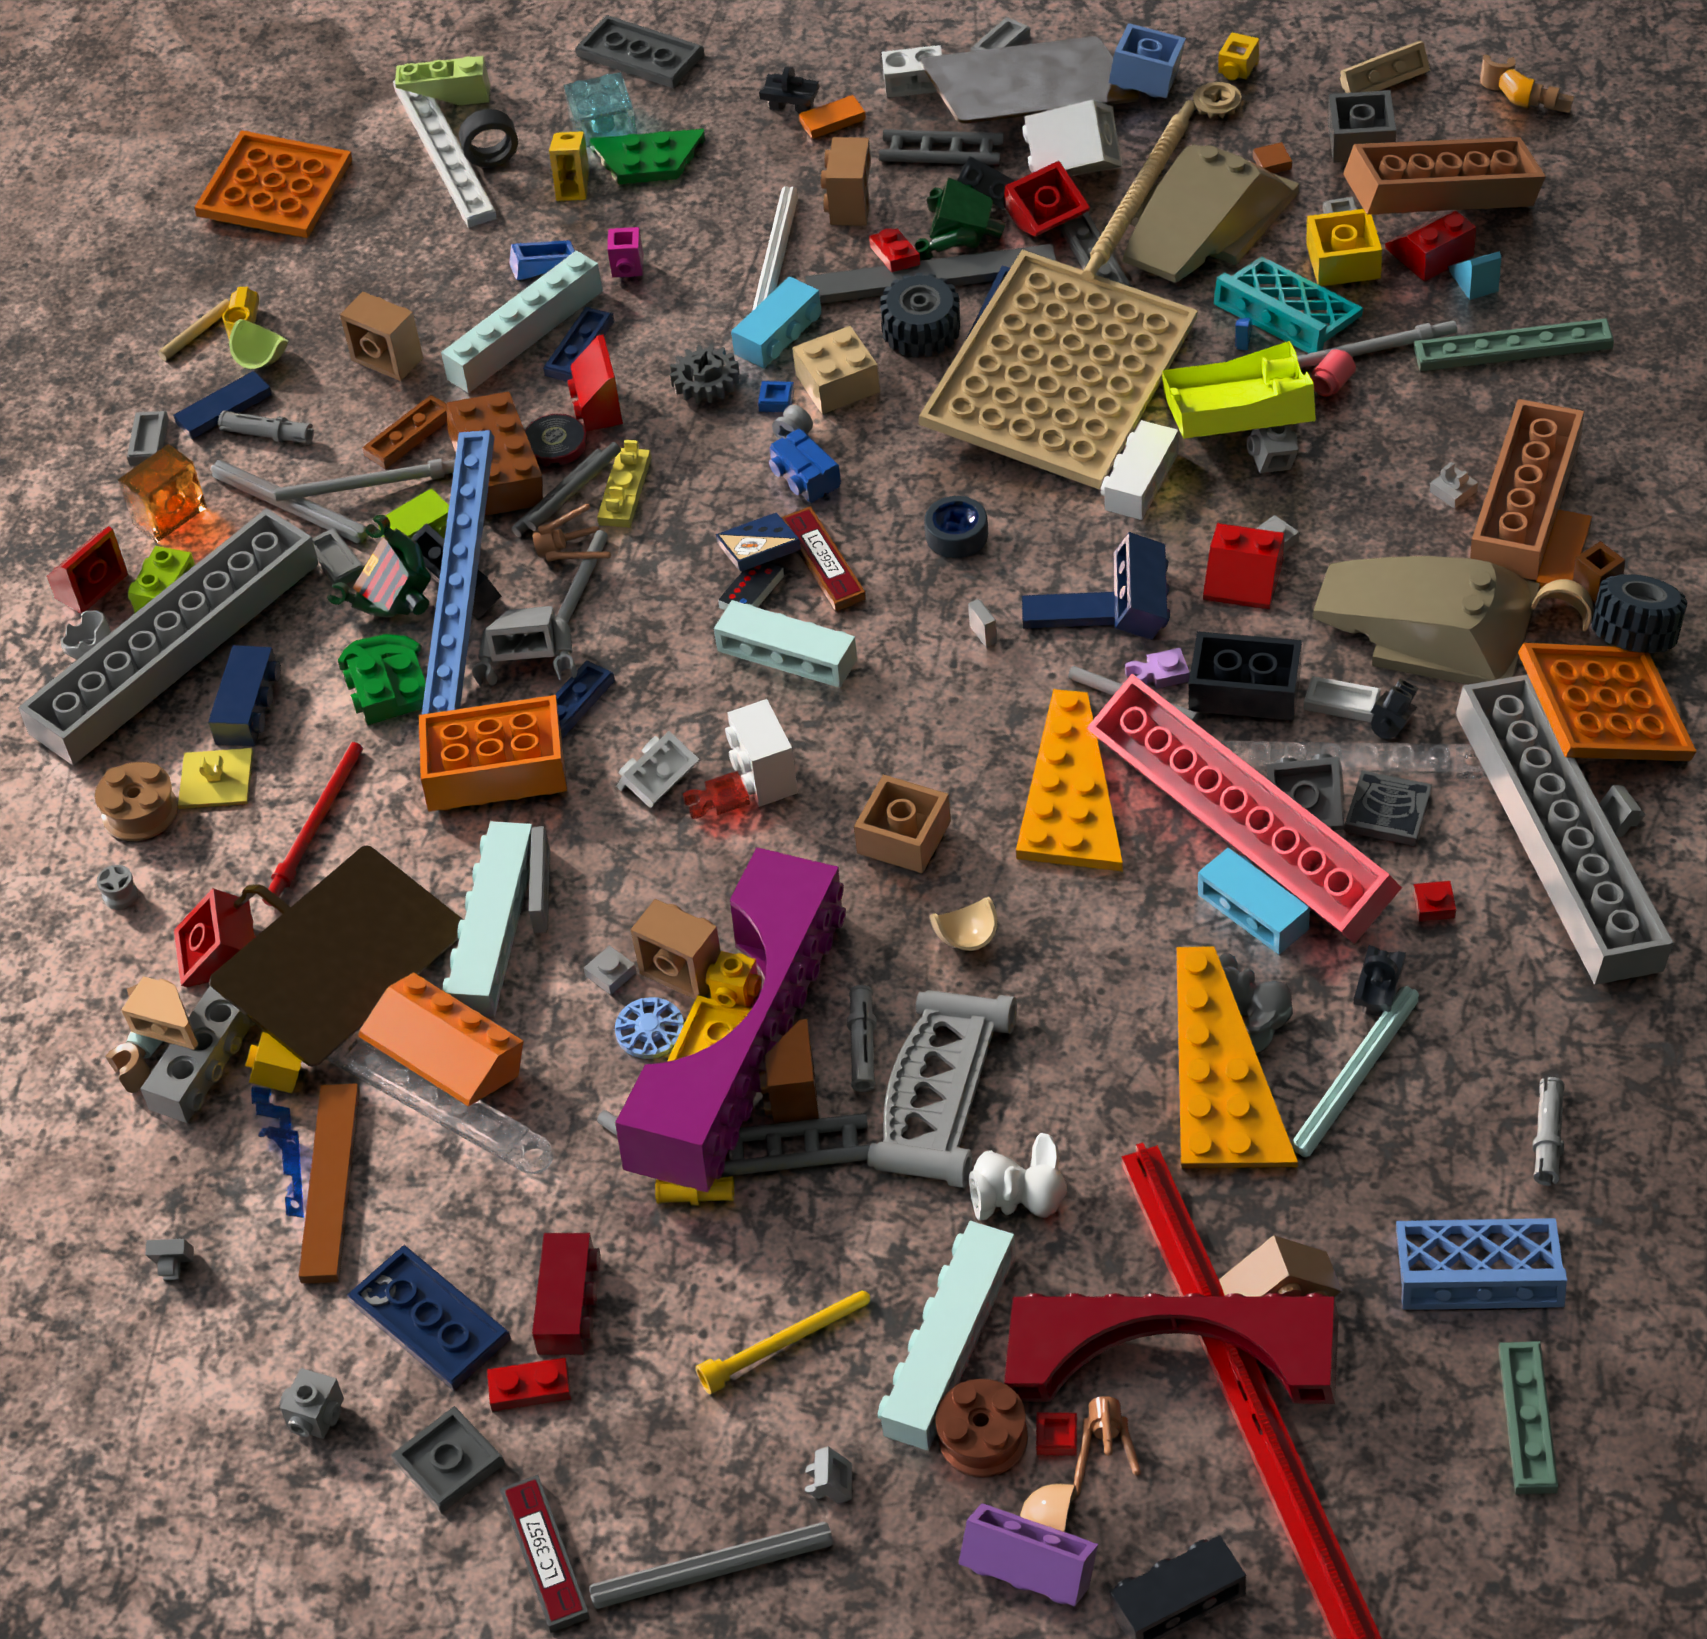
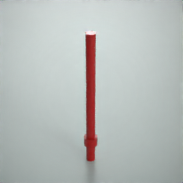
(285, 872)

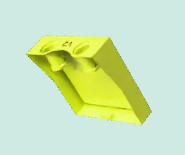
(1240, 393)

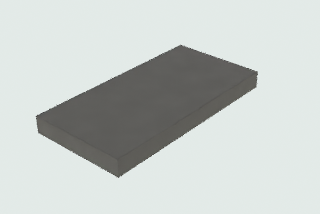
(639, 51)

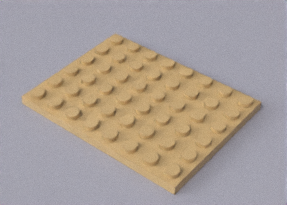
(1058, 369)

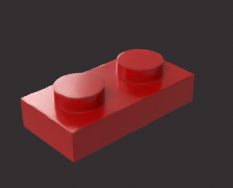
(894, 250)
(528, 1384)

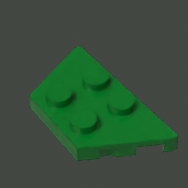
(647, 155)

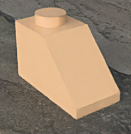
(159, 1013)

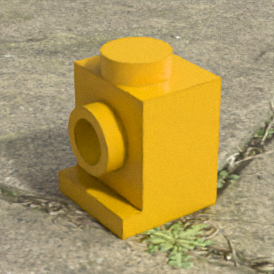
(1237, 64)

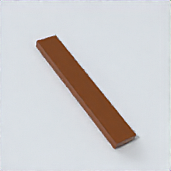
(329, 1184)

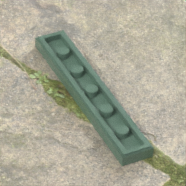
(1513, 344)

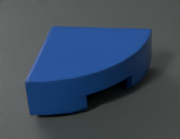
(1243, 333)

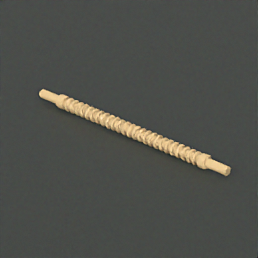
(1138, 191)

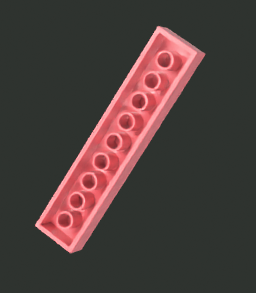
(1245, 809)

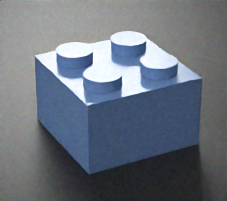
(1146, 60)

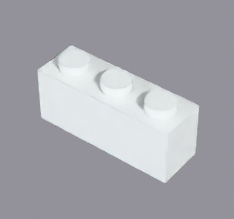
(1140, 469)

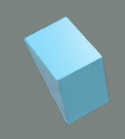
(1478, 275)

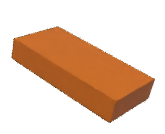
(832, 116)

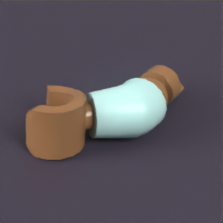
(129, 1058)

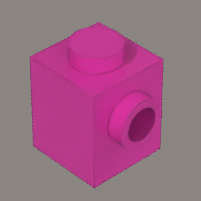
(625, 252)

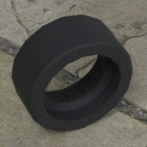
(483, 121)

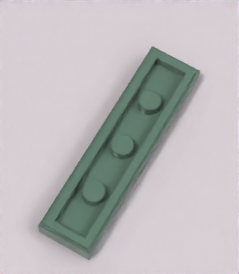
(1528, 1418)

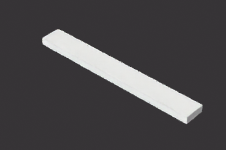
(448, 158)

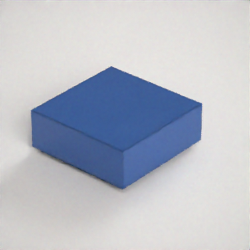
(775, 396)

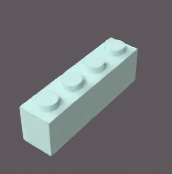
(785, 643)

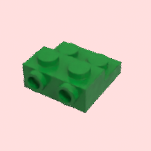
(385, 685)

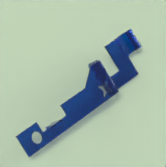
(290, 1150)

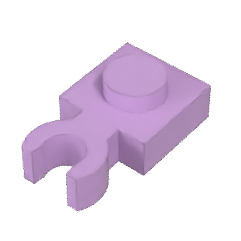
(1162, 668)

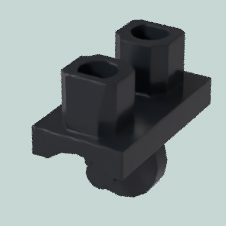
(789, 89)
(985, 180)
(1393, 710)
(1379, 980)

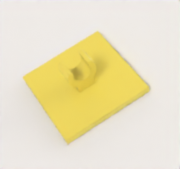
(215, 778)

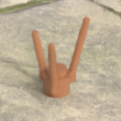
(549, 541)
(1105, 1423)

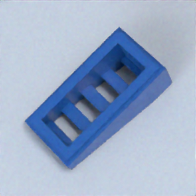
(537, 257)

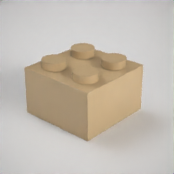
(836, 369)

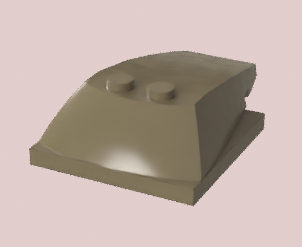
(1204, 208)
(1432, 614)

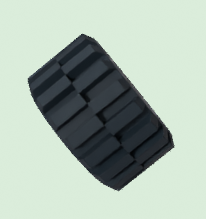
(920, 314)
(1639, 613)

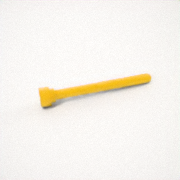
(715, 1373)

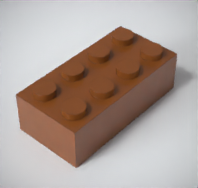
(514, 472)

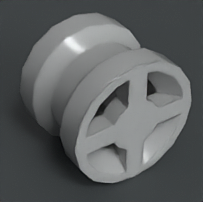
(793, 419)
(117, 887)

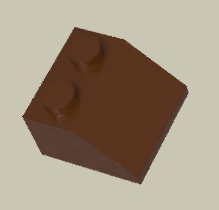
(790, 1078)

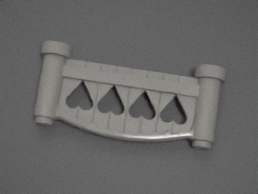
(938, 1152)

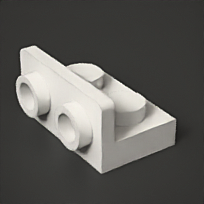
(658, 770)

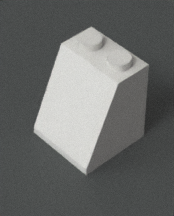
(1076, 135)

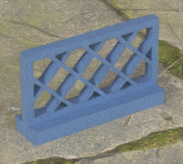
(1482, 1285)

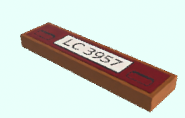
(825, 560)

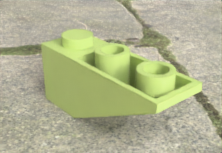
(453, 80)

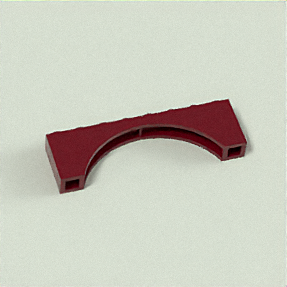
(1062, 1333)

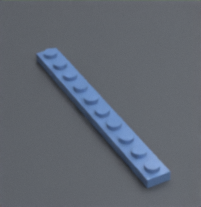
(458, 572)

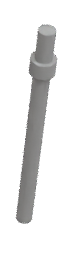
(1421, 332)
(434, 469)

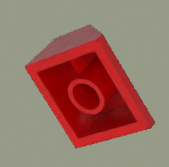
(1044, 200)
(1435, 245)
(595, 388)
(1243, 566)
(89, 572)
(211, 936)

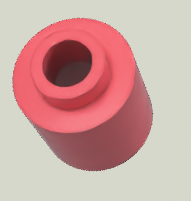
(1333, 372)

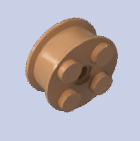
(136, 801)

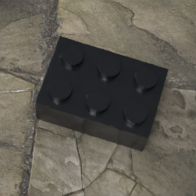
(1245, 675)

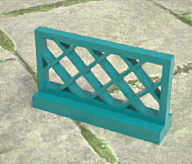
(1283, 316)

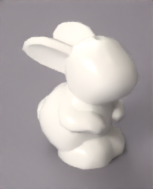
(1004, 1184)

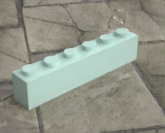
(522, 321)
(491, 917)
(948, 1333)

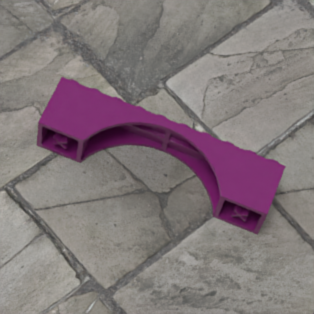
(691, 1108)

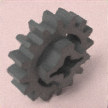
(704, 373)

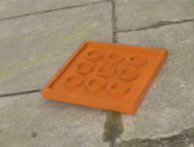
(273, 184)
(1606, 702)

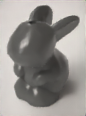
(1265, 1004)

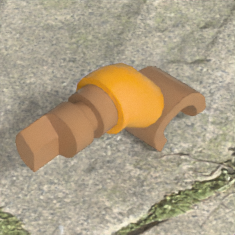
(1521, 89)

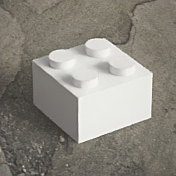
(761, 753)

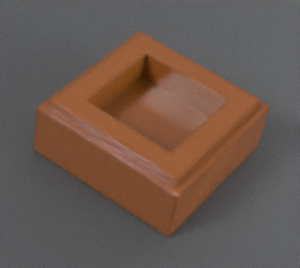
(1273, 158)

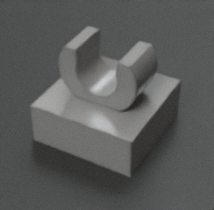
(1453, 486)
(1621, 810)
(168, 1255)
(831, 1476)

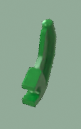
(386, 644)

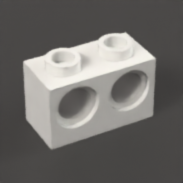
(904, 71)

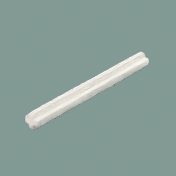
(777, 244)

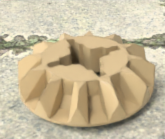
(1207, 94)

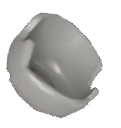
(85, 635)

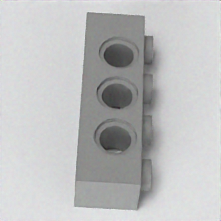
(185, 1074)

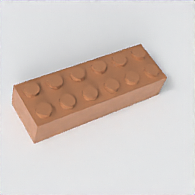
(1443, 175)
(1527, 487)

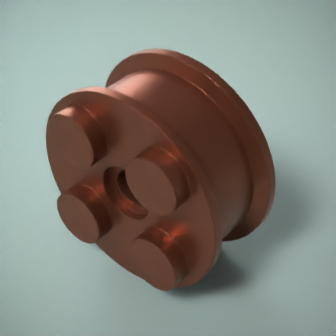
(982, 1427)

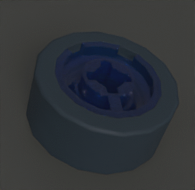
(956, 526)

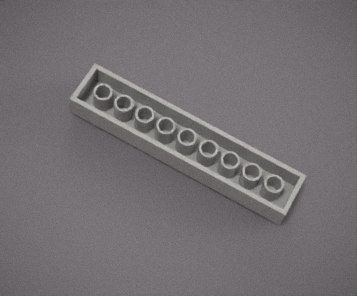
(168, 636)
(1564, 832)

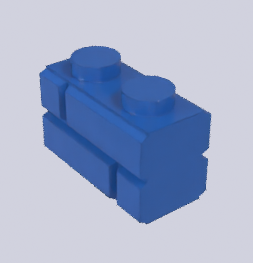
(804, 466)

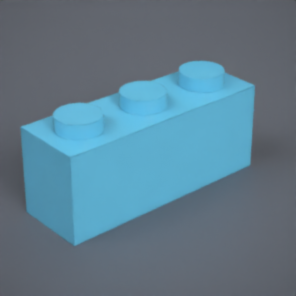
(776, 322)
(1253, 900)

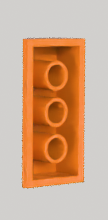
(443, 1040)

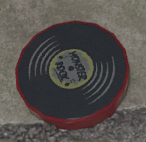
(556, 439)

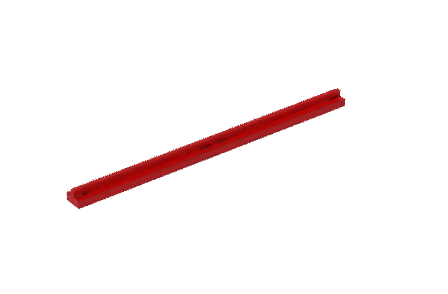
(1273, 1451)

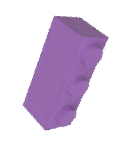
(1028, 1554)

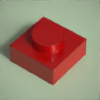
(1434, 901)

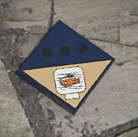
(758, 542)

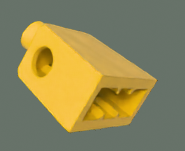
(569, 156)

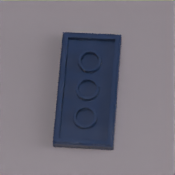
(430, 1318)

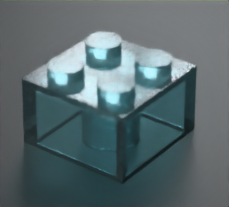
(600, 107)

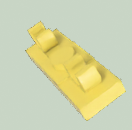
(624, 486)

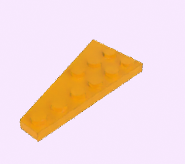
(1068, 799)
(1223, 1093)

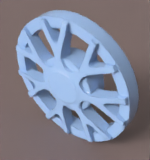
(648, 1027)

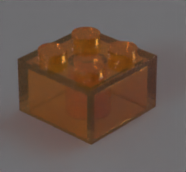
(162, 493)

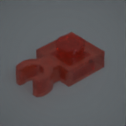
(720, 793)

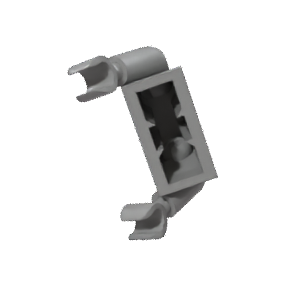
(525, 635)

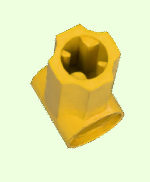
(243, 306)

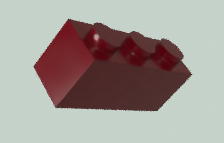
(565, 1294)

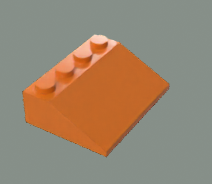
(491, 753)

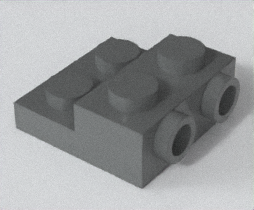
(1314, 785)

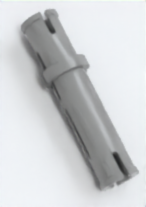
(278, 429)
(861, 1024)
(1548, 1140)

